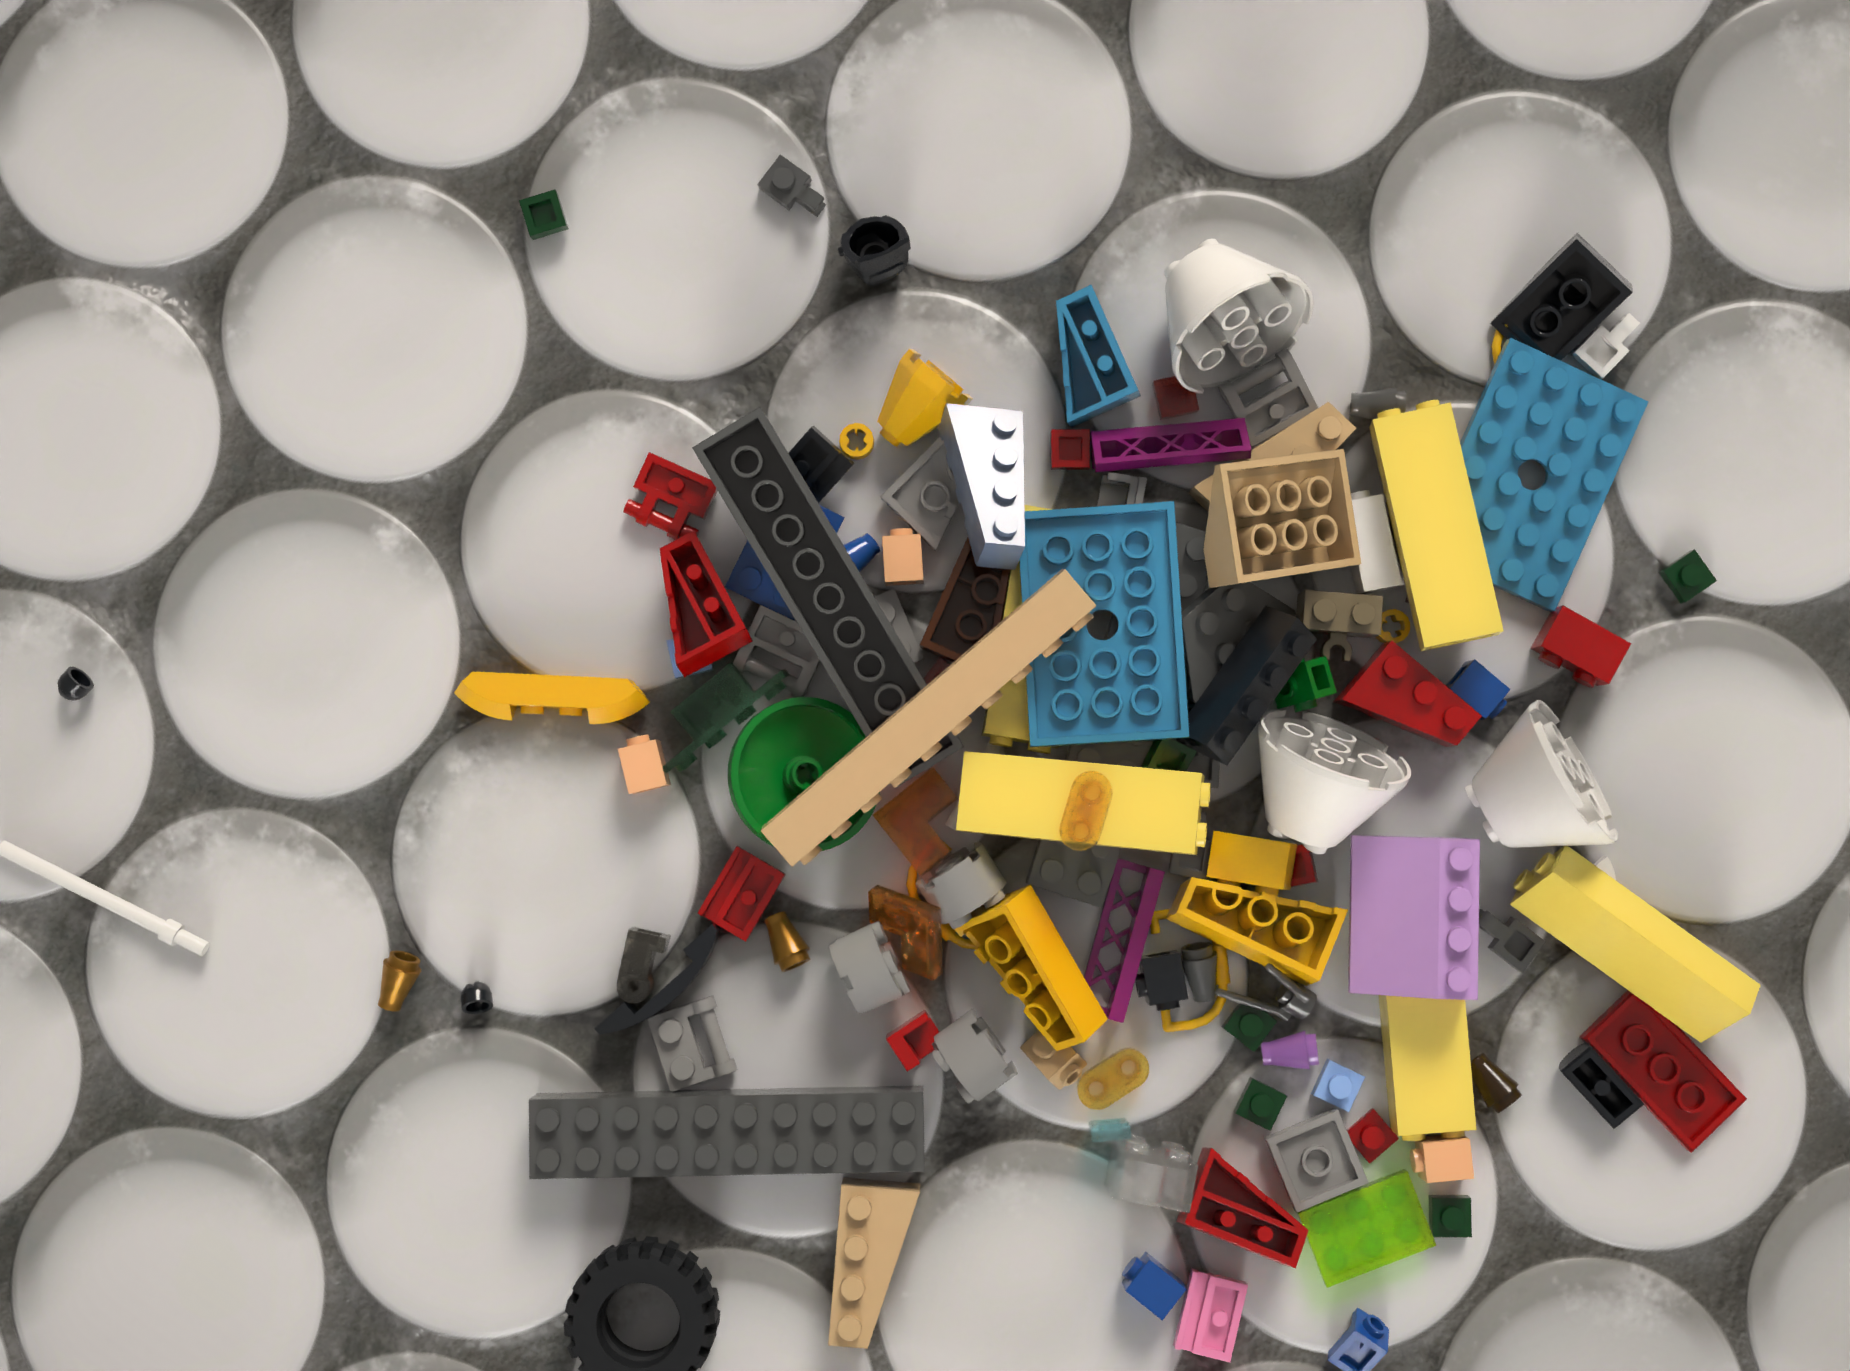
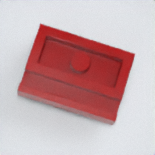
(741, 893)

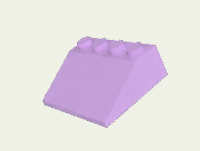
(1414, 916)

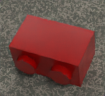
(1580, 647)

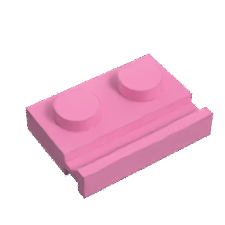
(1210, 1315)

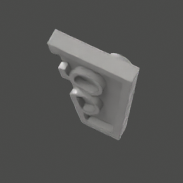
(925, 495)

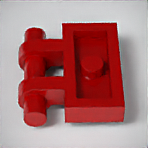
(675, 486)

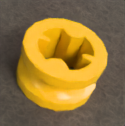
(845, 442)
(1396, 616)

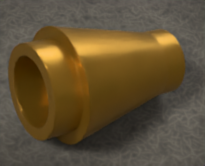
(786, 943)
(398, 977)

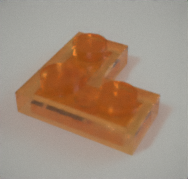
(908, 816)
(916, 924)

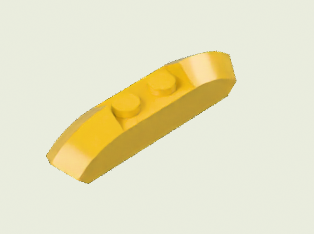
(501, 693)

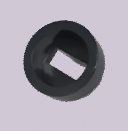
(74, 684)
(476, 998)

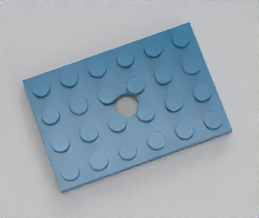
(1579, 436)
(1137, 678)

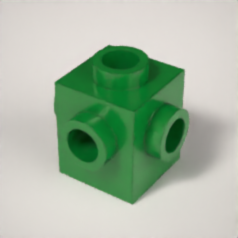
(1307, 683)

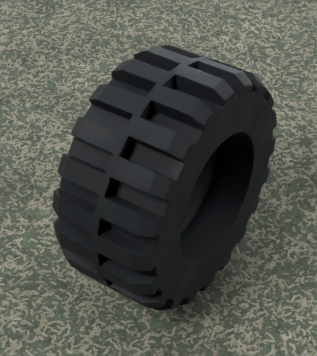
(650, 1264)

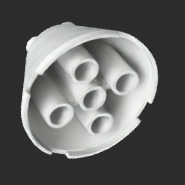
(1229, 314)
(1323, 777)
(1540, 788)

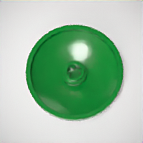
(784, 754)

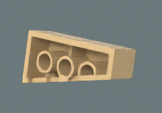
(1316, 432)
(868, 1244)

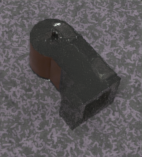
(635, 972)

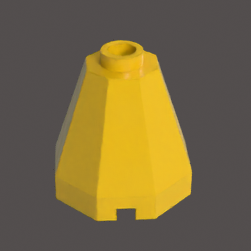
(917, 400)

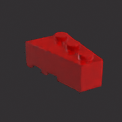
(700, 609)
(1408, 696)
(1240, 1213)

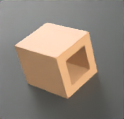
(902, 557)
(643, 764)
(1442, 1159)

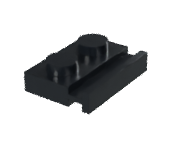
(819, 462)

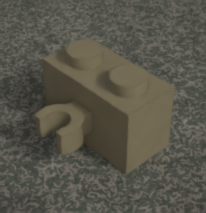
(1340, 617)

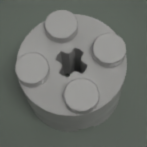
(963, 884)
(869, 967)
(973, 1056)

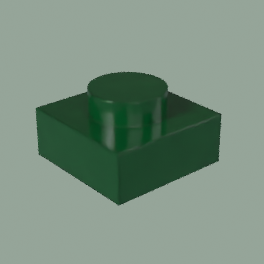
(543, 214)
(1687, 576)
(1169, 755)
(1249, 1025)
(1260, 1103)
(1450, 1215)

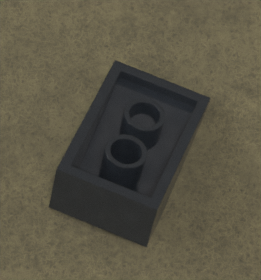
(1564, 300)

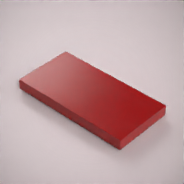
(1664, 1069)

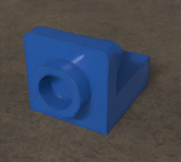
(1361, 1344)

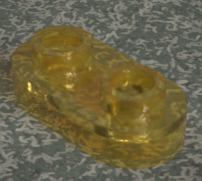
(1083, 810)
(1114, 1081)

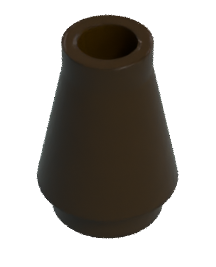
(1494, 1084)

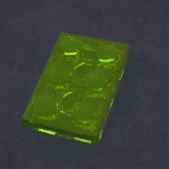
(1366, 1228)

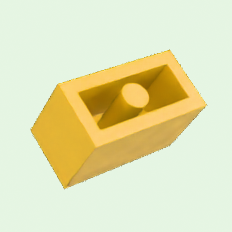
(1251, 861)

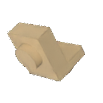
(1060, 1066)

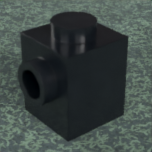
(1162, 980)

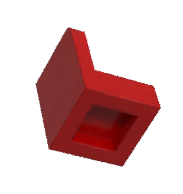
(913, 1039)

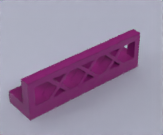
(1170, 445)
(1135, 939)

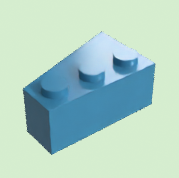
(1092, 362)

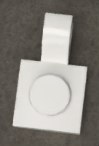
(1604, 347)

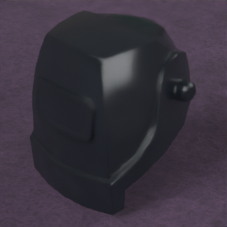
(876, 249)

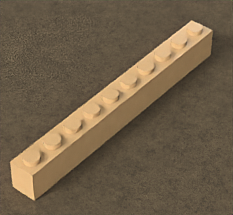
(928, 717)

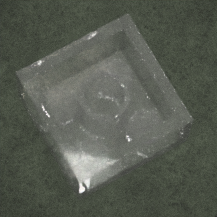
(1151, 1174)

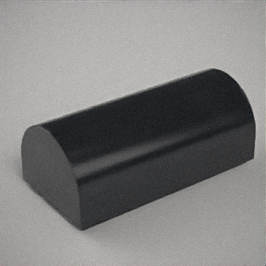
(1600, 1084)

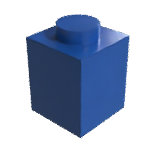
(1479, 689)
(1152, 1284)

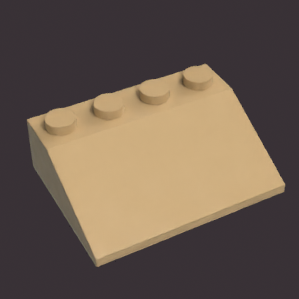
(1280, 518)

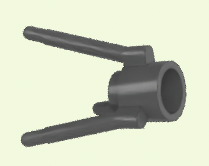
(1292, 997)

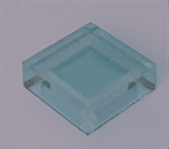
(1109, 1129)

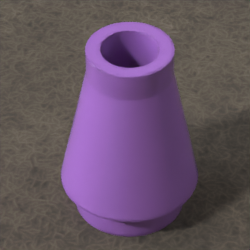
(1291, 1051)

